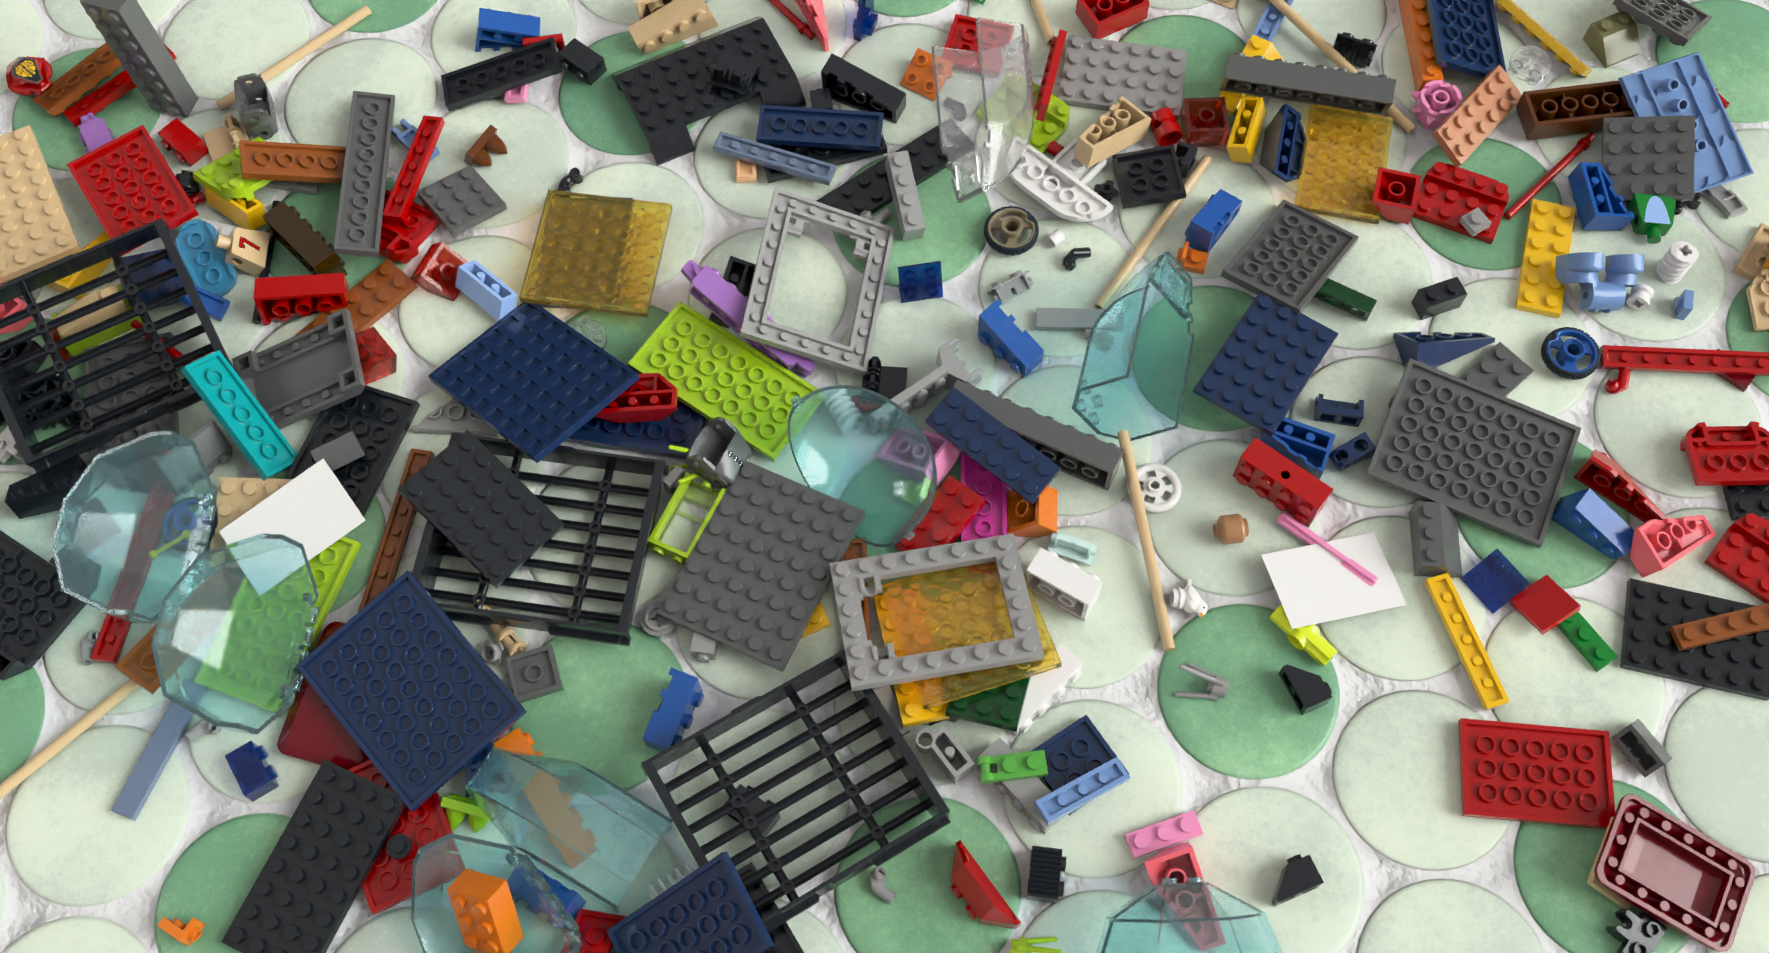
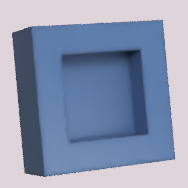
(1683, 304)

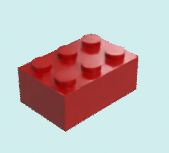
(1110, 16)

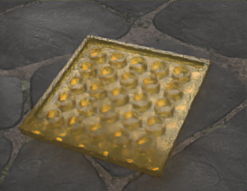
(596, 253)
(956, 611)

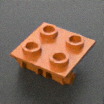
(920, 75)

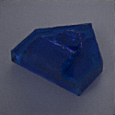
(865, 21)

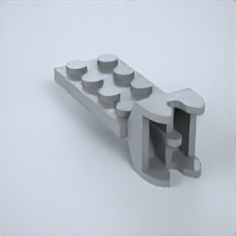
(932, 385)

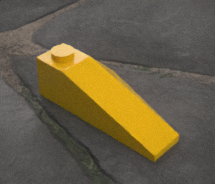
(1254, 47)
(84, 275)

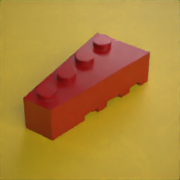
(298, 295)

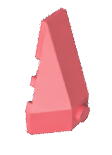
(1173, 863)

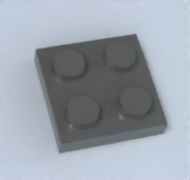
(534, 673)

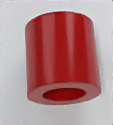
(1054, 148)

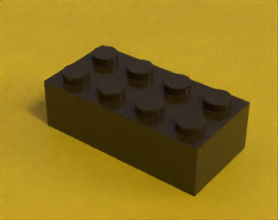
(302, 241)

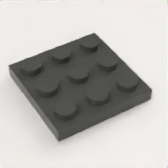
(461, 200)

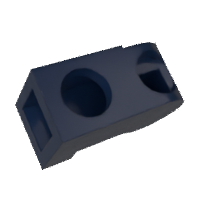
(1352, 452)

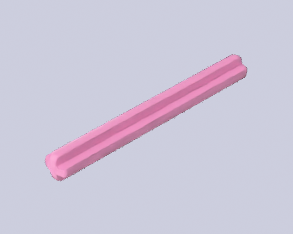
(1311, 538)

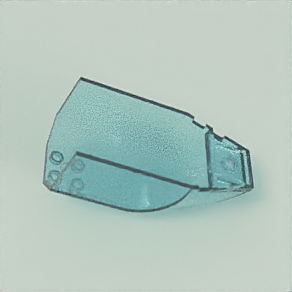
(1139, 355)
(568, 821)

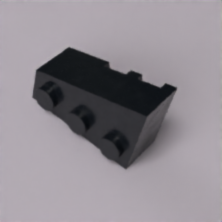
(740, 274)
(45, 489)

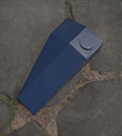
(1440, 347)

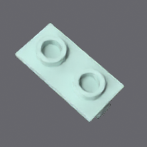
(1073, 547)

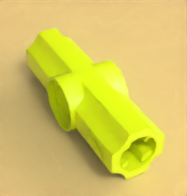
(1305, 638)

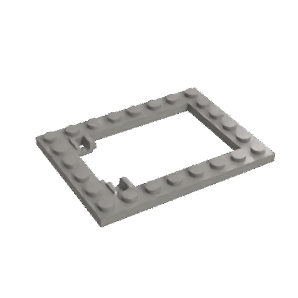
(866, 233)
(863, 659)

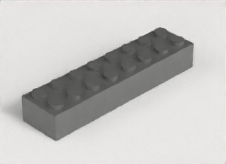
(142, 54)
(1307, 83)
(1070, 449)

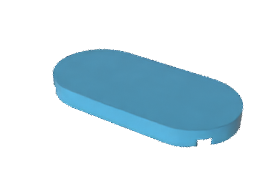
(204, 260)

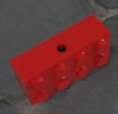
(1282, 482)

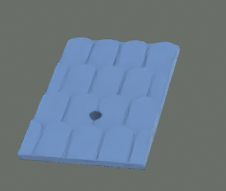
(1687, 89)

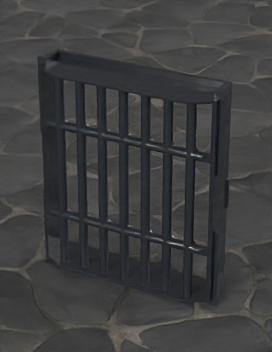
(10, 404)
(434, 548)
(891, 740)

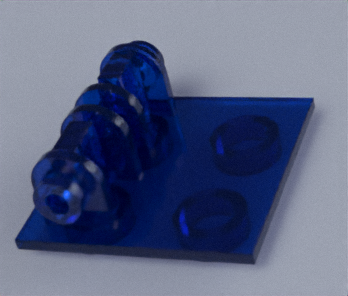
(920, 281)
(1495, 581)

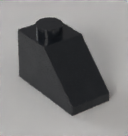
(1305, 688)
(1296, 879)

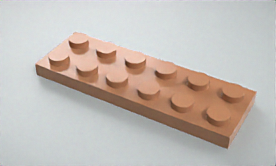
(1477, 115)

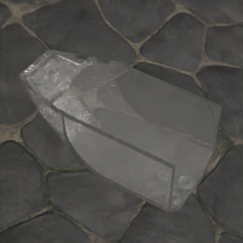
(985, 106)

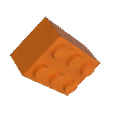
(485, 912)

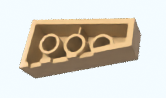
(672, 24)
(1113, 132)

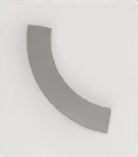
(1725, 201)

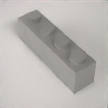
(905, 195)
(1023, 791)

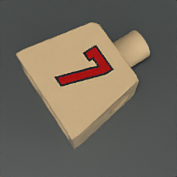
(245, 249)

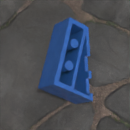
(504, 29)
(1596, 200)
(1008, 340)

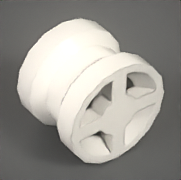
(1640, 297)

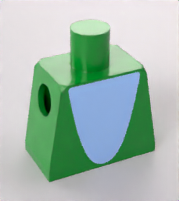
(1652, 215)

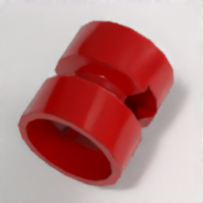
(1165, 127)

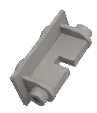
(1018, 282)

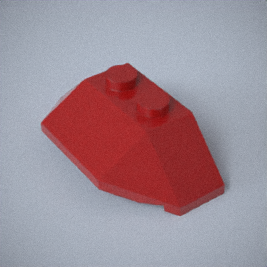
(646, 400)
(978, 892)

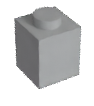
(703, 648)

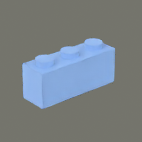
(486, 289)

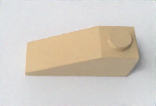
(92, 318)

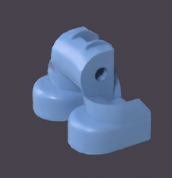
(1595, 295)

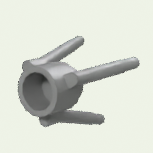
(1215, 684)

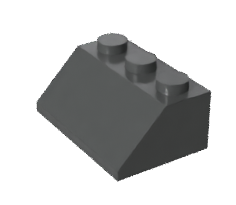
(212, 446)
(1434, 540)

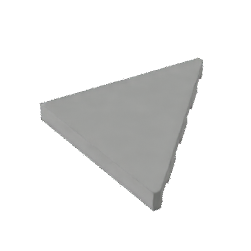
(453, 418)

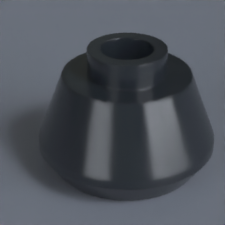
(187, 182)

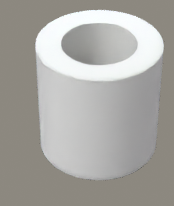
(1055, 238)

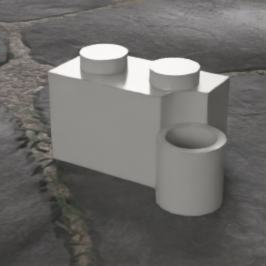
(947, 753)

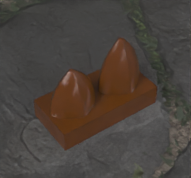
(489, 140)

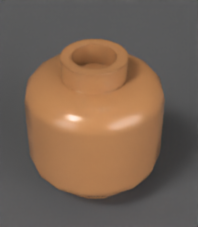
(1231, 529)

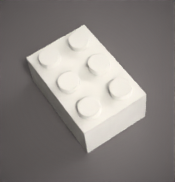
(1063, 583)

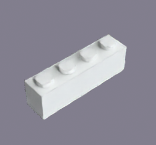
(1047, 686)

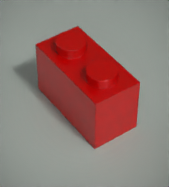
(183, 142)

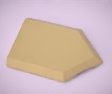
(1759, 301)

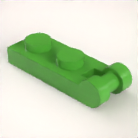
(1012, 766)

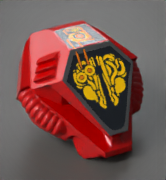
(33, 71)

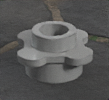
(492, 652)

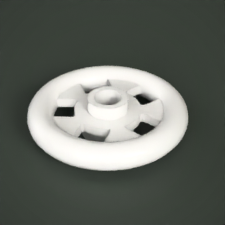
(1173, 489)

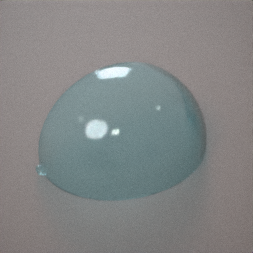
(866, 455)

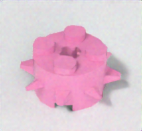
(1435, 103)

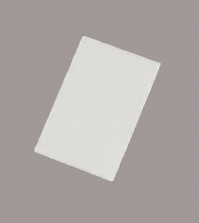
(307, 509)
(1320, 589)

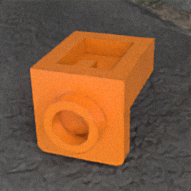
(1192, 259)
(182, 932)

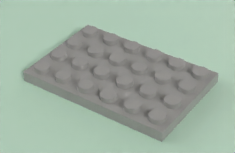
(1104, 70)

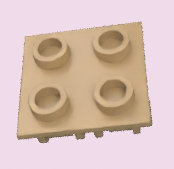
(225, 138)

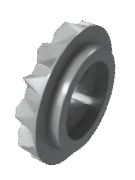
(649, 614)

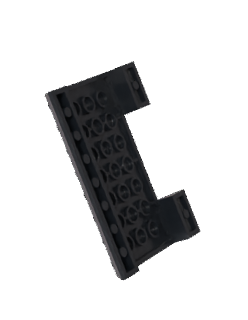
(674, 87)
(30, 607)

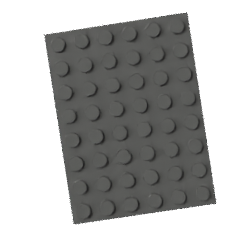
(1474, 452)
(762, 565)

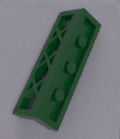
(1346, 299)

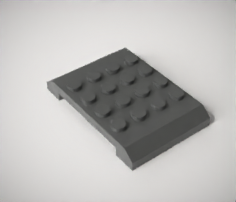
(305, 371)

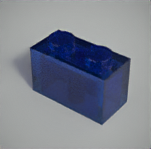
(252, 770)

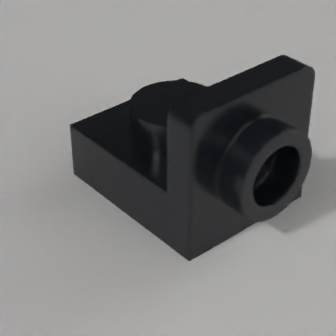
(1187, 155)

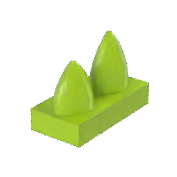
(456, 808)

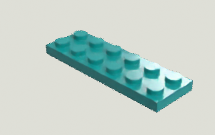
(240, 414)

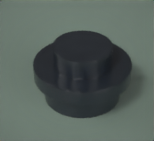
(399, 846)

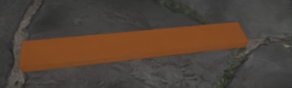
(395, 533)

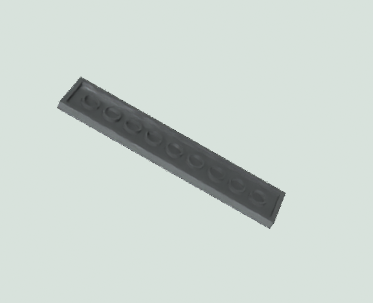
(364, 175)

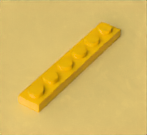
(1547, 40)
(1466, 641)

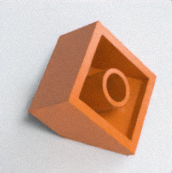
(1034, 519)

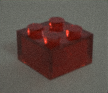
(1204, 121)

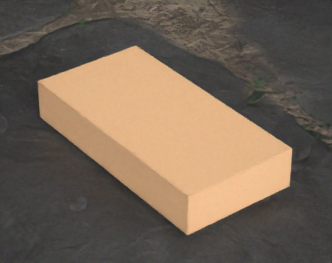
(745, 171)

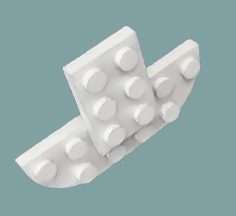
(1061, 184)

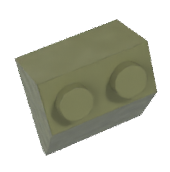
(1613, 39)

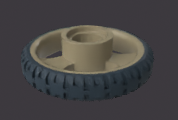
(1011, 238)

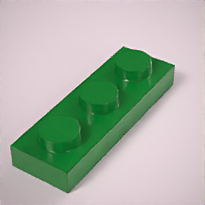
(1587, 641)

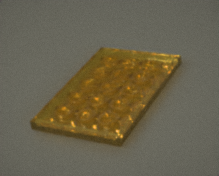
(1342, 162)

